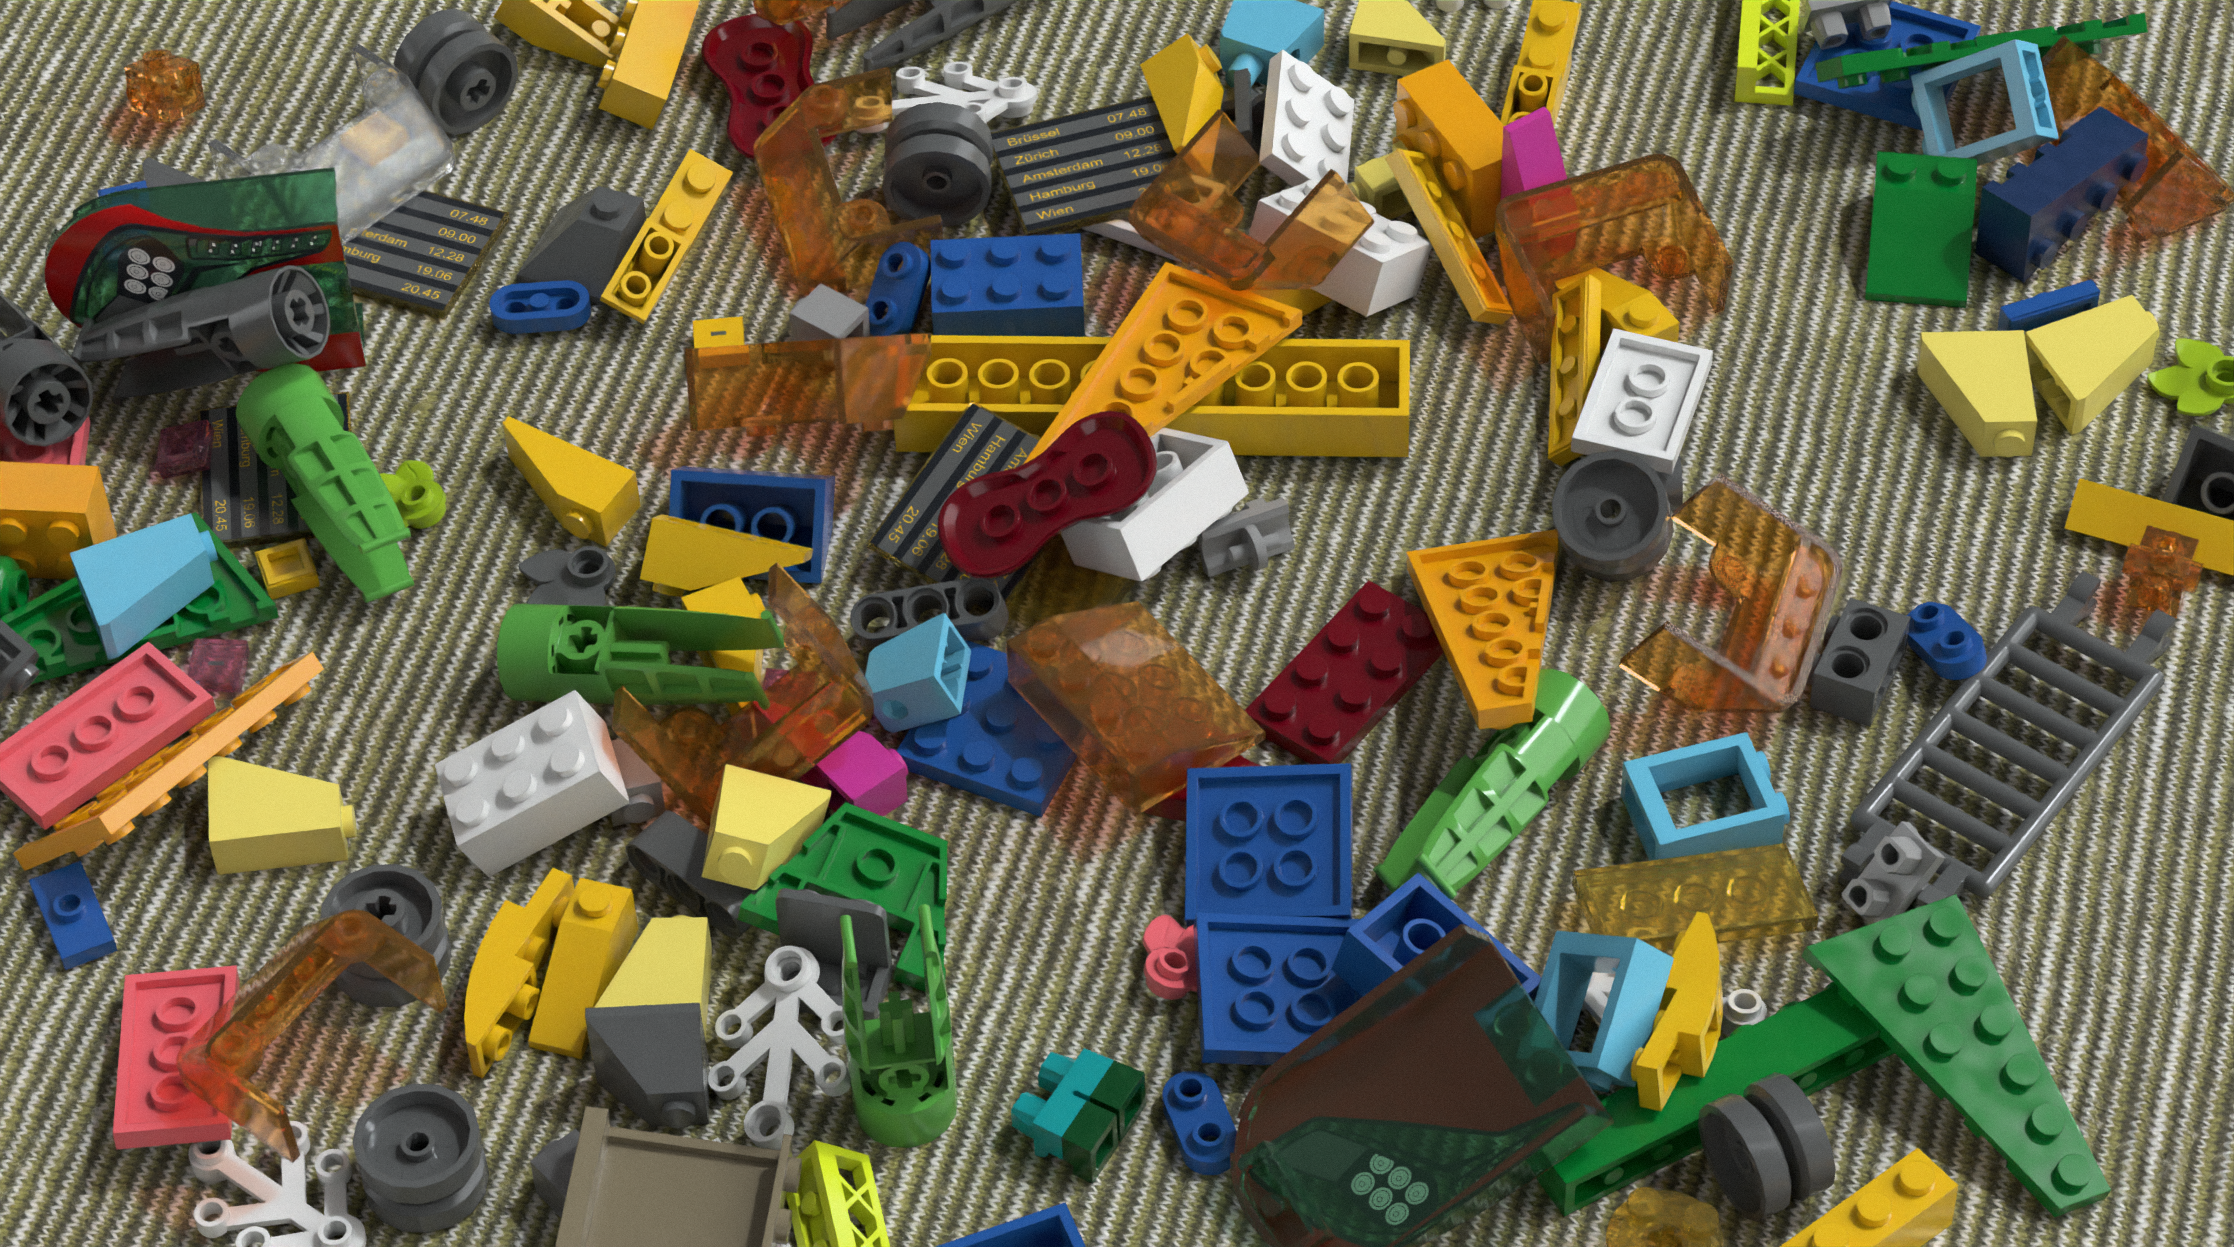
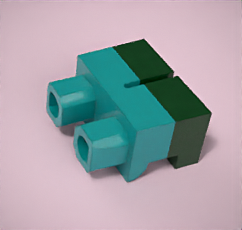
(1086, 1114)

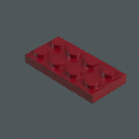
(1347, 677)

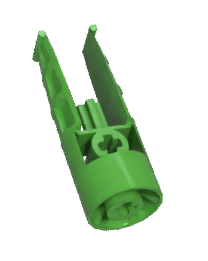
(338, 489)
(600, 648)
(1500, 789)
(903, 1059)

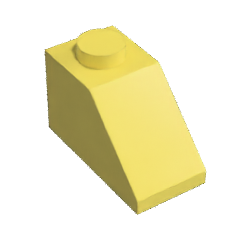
(1393, 39)

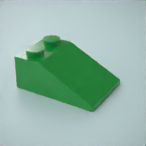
(1921, 229)

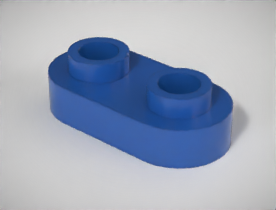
(898, 290)
(540, 307)
(1946, 641)
(1198, 1118)

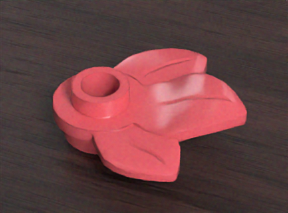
(1171, 958)

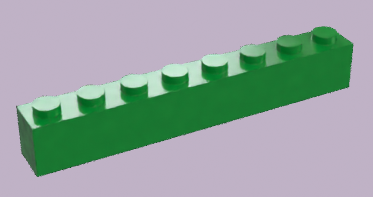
(1805, 1040)

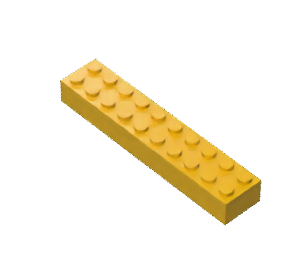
(1286, 402)

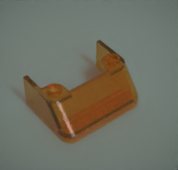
(2177, 184)
(1197, 217)
(1603, 220)
(818, 232)
(805, 382)
(1783, 601)
(808, 718)
(233, 1041)

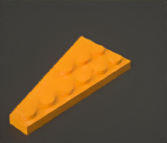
(1175, 350)
(1491, 618)
(147, 785)

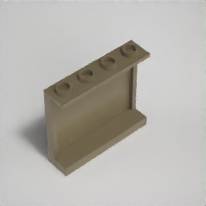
(674, 1190)

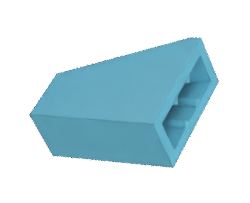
(143, 579)

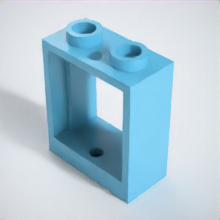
(2026, 93)
(1651, 775)
(1630, 1008)

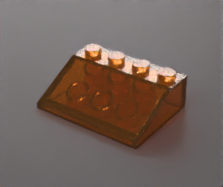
(1128, 700)

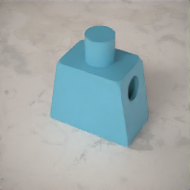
(1262, 29)
(919, 675)

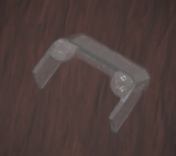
(377, 156)

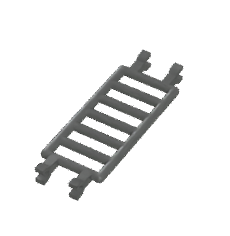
(2061, 626)

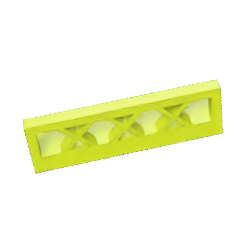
(1750, 52)
(824, 1198)

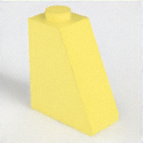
(2090, 358)
(1983, 387)
(273, 818)
(759, 825)
(665, 967)

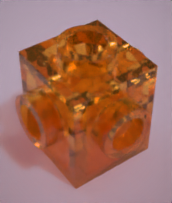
(164, 86)
(2162, 570)

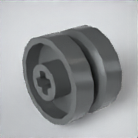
(458, 69)
(938, 163)
(1608, 486)
(405, 903)
(1766, 1146)
(421, 1158)

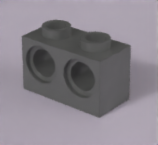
(1858, 661)

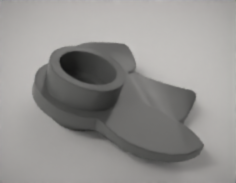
(570, 577)

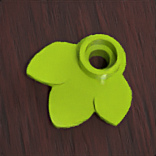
(2200, 379)
(416, 494)

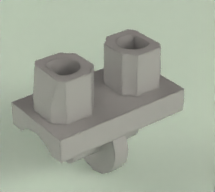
(1829, 18)
(1246, 537)
(1894, 875)

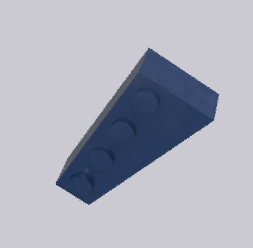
(2058, 192)

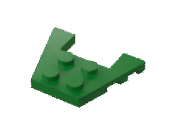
(870, 860)

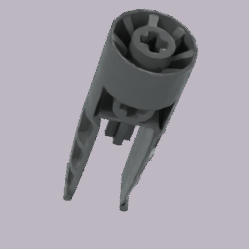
(935, 27)
(211, 333)
(41, 386)

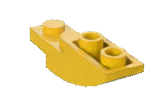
(1543, 60)
(666, 237)
(503, 975)
(1687, 1019)

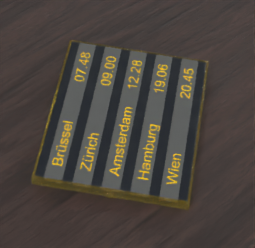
(1082, 165)
(423, 253)
(973, 447)
(244, 496)

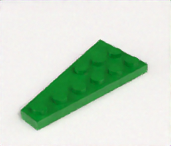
(1894, 64)
(68, 641)
(1958, 1030)

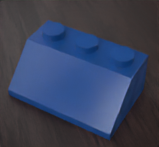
(762, 504)

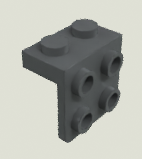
(814, 924)

